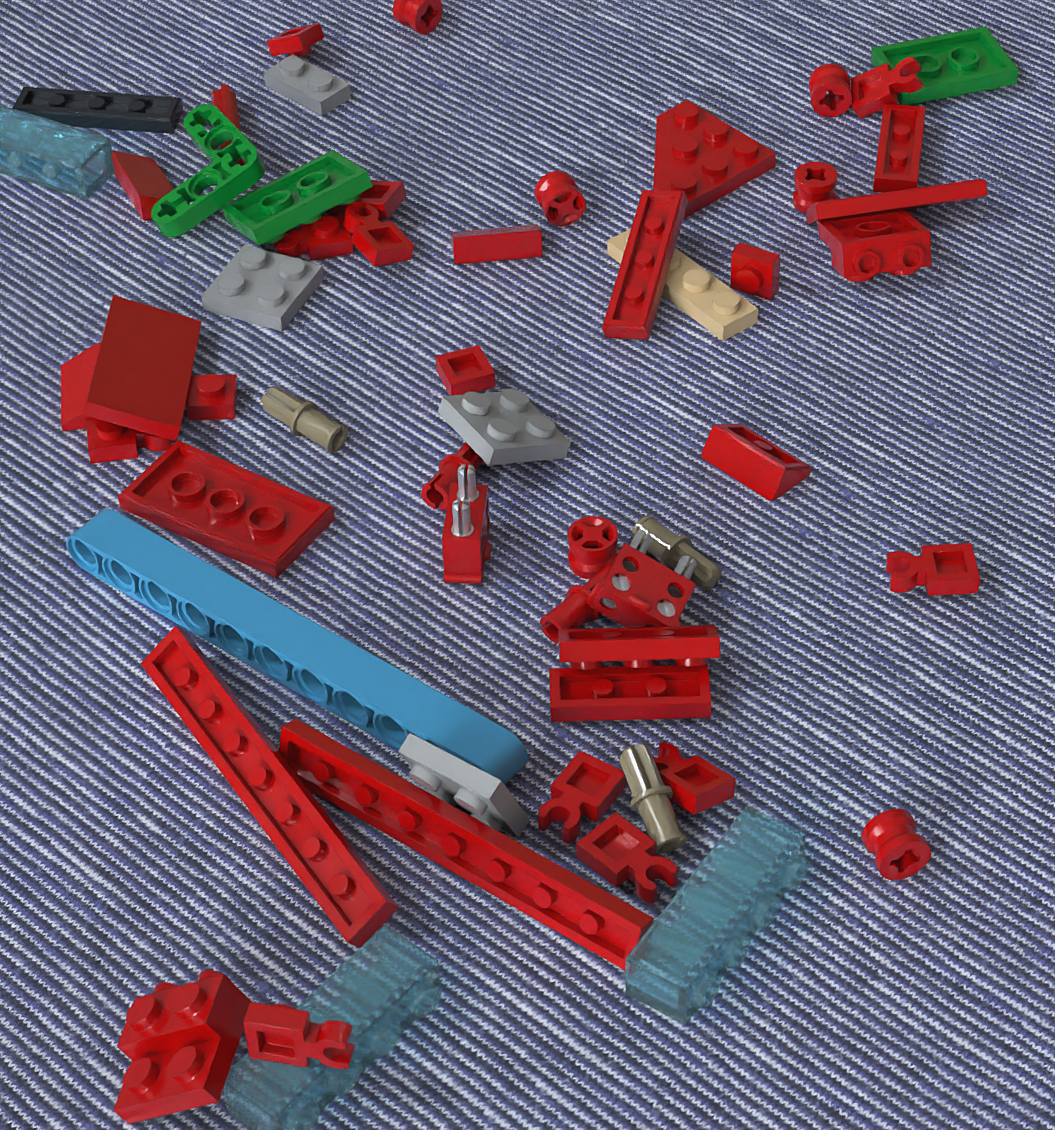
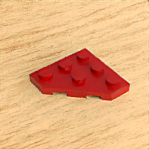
(704, 156)

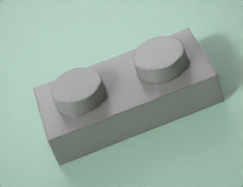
(307, 85)

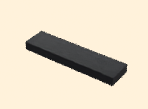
(102, 109)

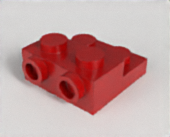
(876, 244)
(180, 1046)

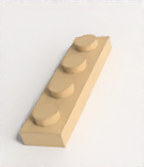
(698, 293)

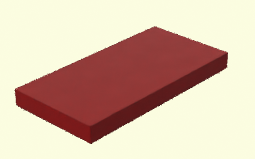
(143, 368)
(227, 508)

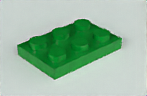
(951, 64)
(297, 198)

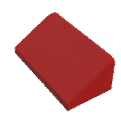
(140, 180)
(496, 244)
(75, 384)
(753, 460)

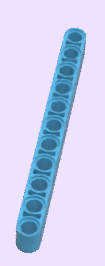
(288, 645)

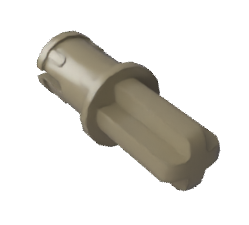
(304, 419)
(670, 547)
(652, 798)

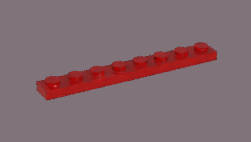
(270, 789)
(464, 844)

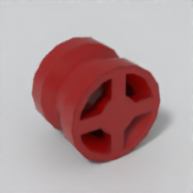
(419, 14)
(837, 83)
(814, 184)
(560, 208)
(591, 545)
(896, 844)

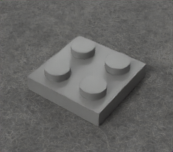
(262, 287)
(504, 427)
(463, 785)

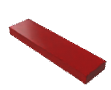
(901, 199)
(645, 265)

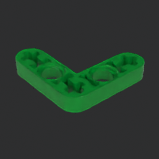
(173, 212)

